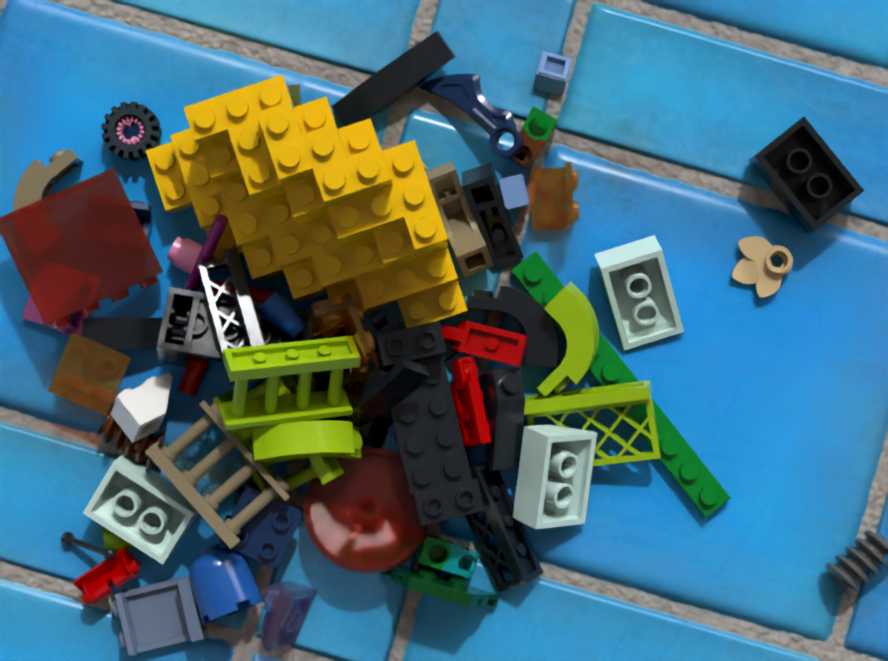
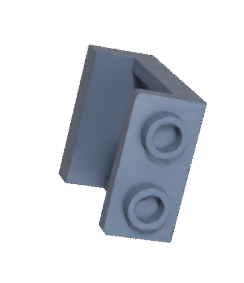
(158, 615)

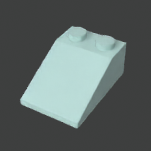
(639, 292)

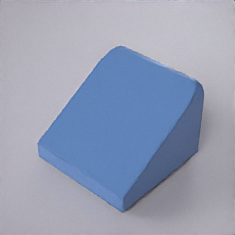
(552, 73)
(514, 192)

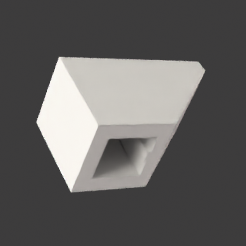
(143, 408)

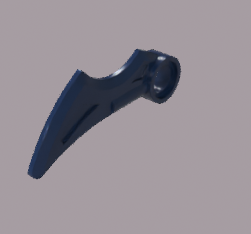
(466, 93)

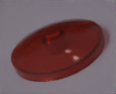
(364, 515)

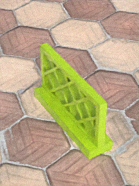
(597, 399)

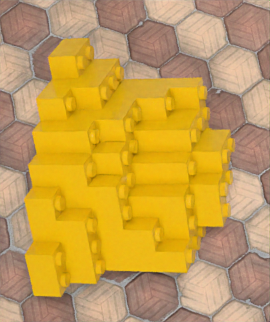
(312, 201)

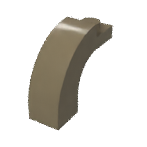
(41, 179)
(458, 220)

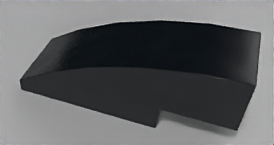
(122, 332)

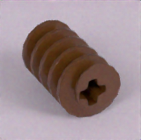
(114, 431)

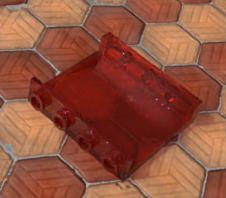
(80, 249)

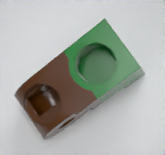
(535, 134)

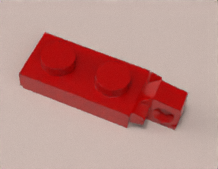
(487, 342)
(469, 403)

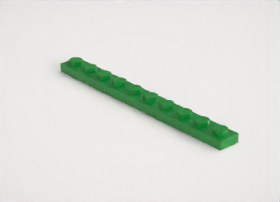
(611, 370)

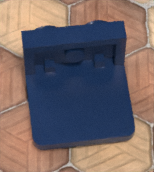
(269, 531)

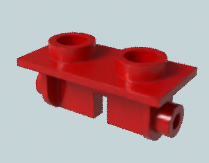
(97, 581)

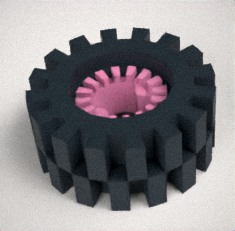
(126, 116)

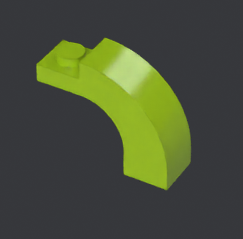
(581, 330)
(306, 440)

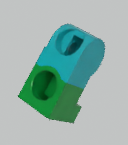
(447, 556)

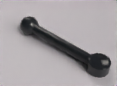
(69, 539)

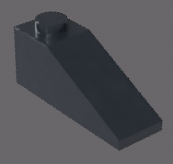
(490, 214)
(505, 413)

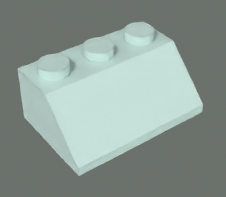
(554, 476)
(141, 508)

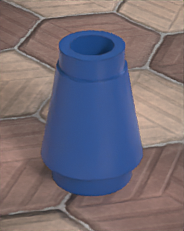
(282, 315)

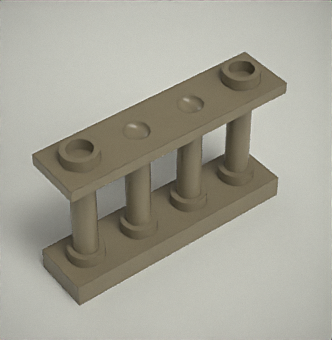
(187, 480)

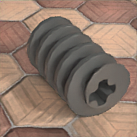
(859, 561)

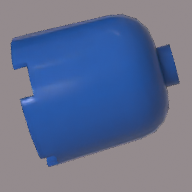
(222, 583)

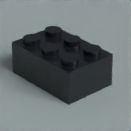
(806, 175)

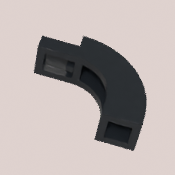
(532, 317)

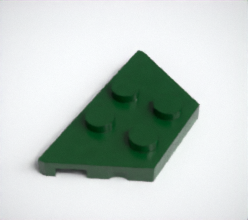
(452, 589)

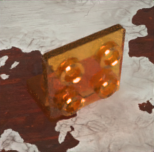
(553, 198)
(339, 312)
(89, 374)

